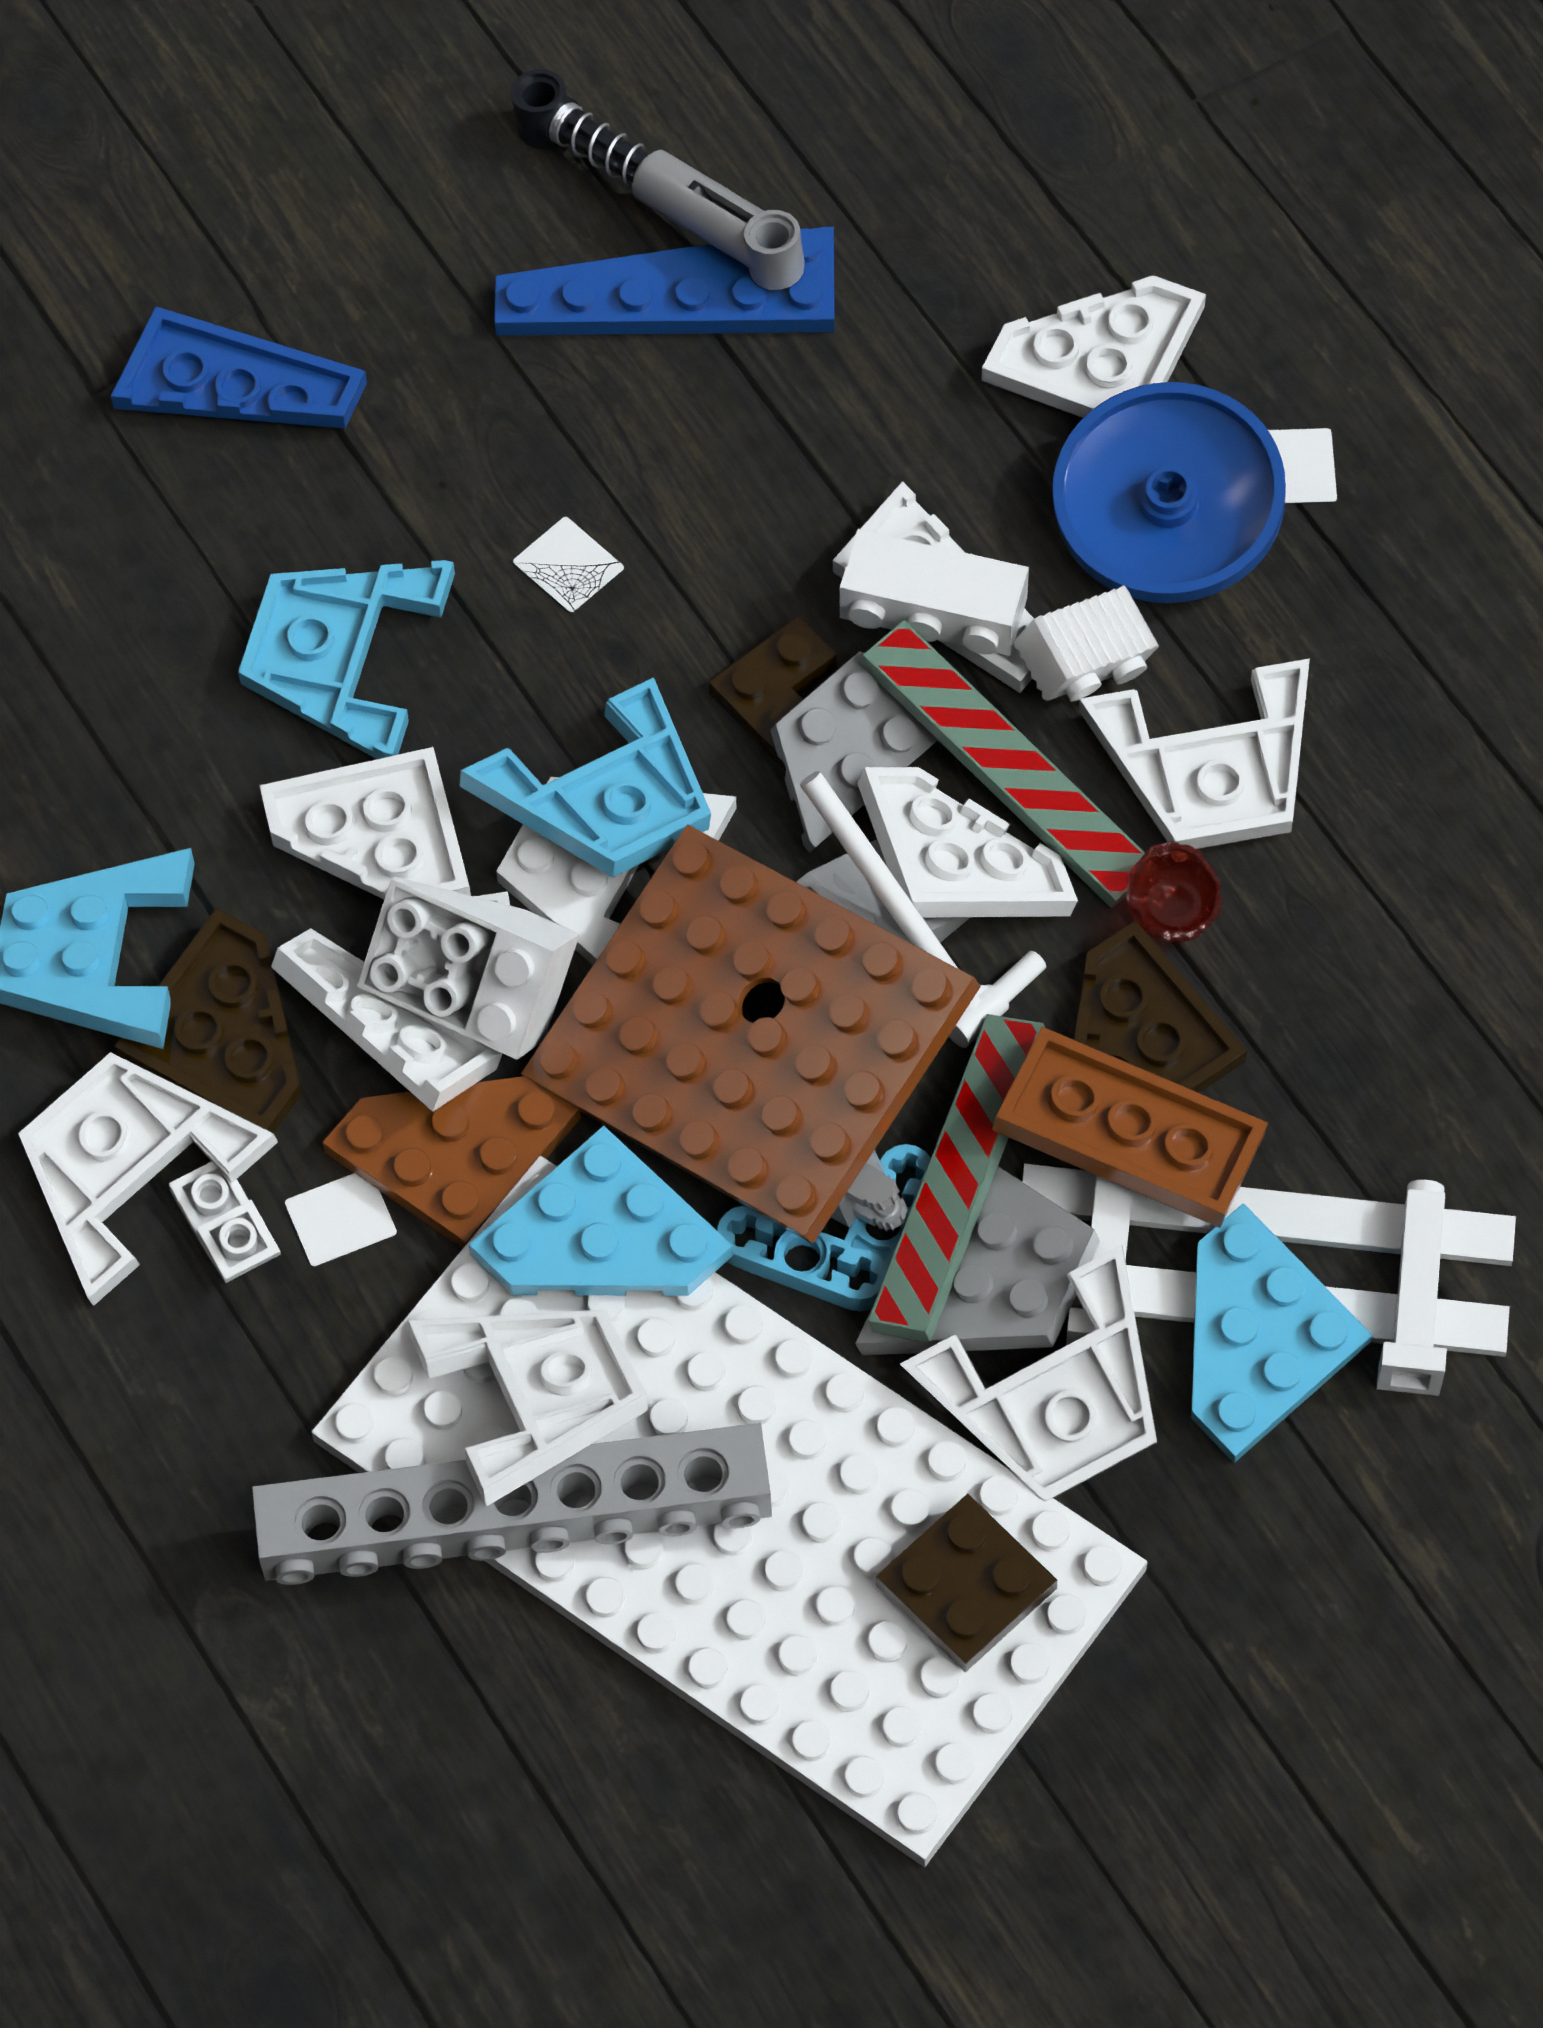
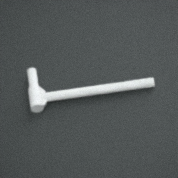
(990, 998)

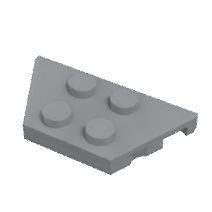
(839, 732)

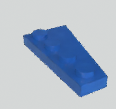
(223, 373)

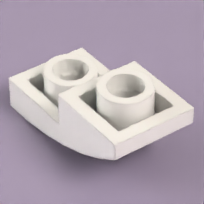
(224, 1221)

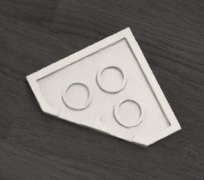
(1096, 346)
(370, 823)
(959, 855)

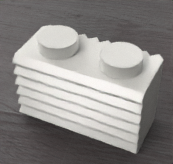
(1087, 644)

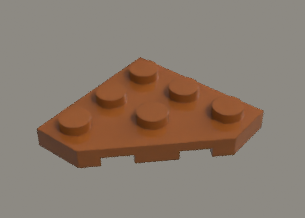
(455, 1160)

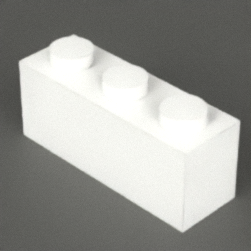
(935, 591)

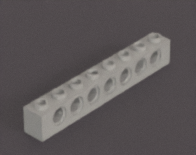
(419, 1493)

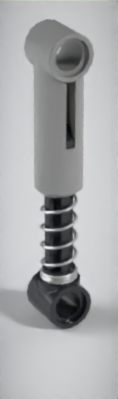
(759, 239)

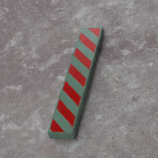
(1004, 761)
(952, 1186)

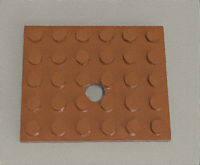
(768, 1106)

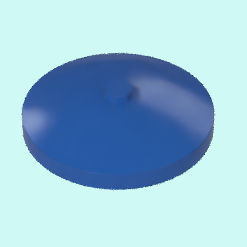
(1169, 492)

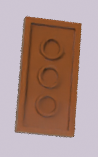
(1130, 1126)

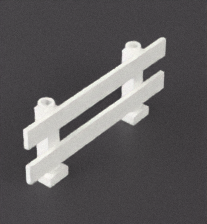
(1409, 1324)

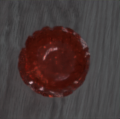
(1174, 892)

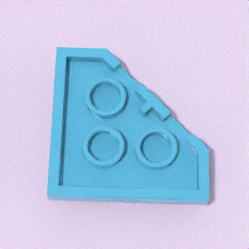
(601, 1230)
(1260, 1333)

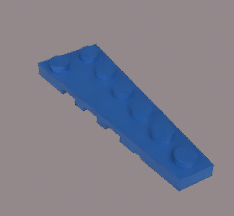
(668, 294)

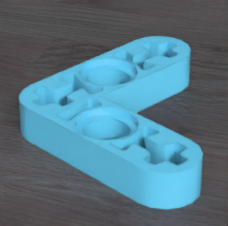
(853, 1253)

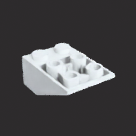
(469, 964)

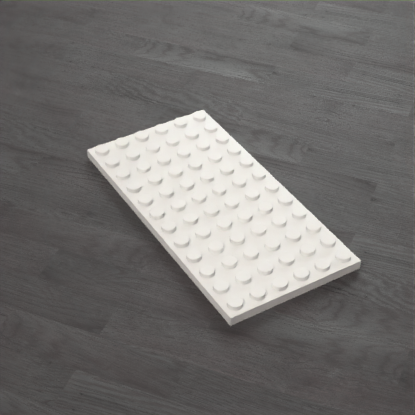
(780, 1618)

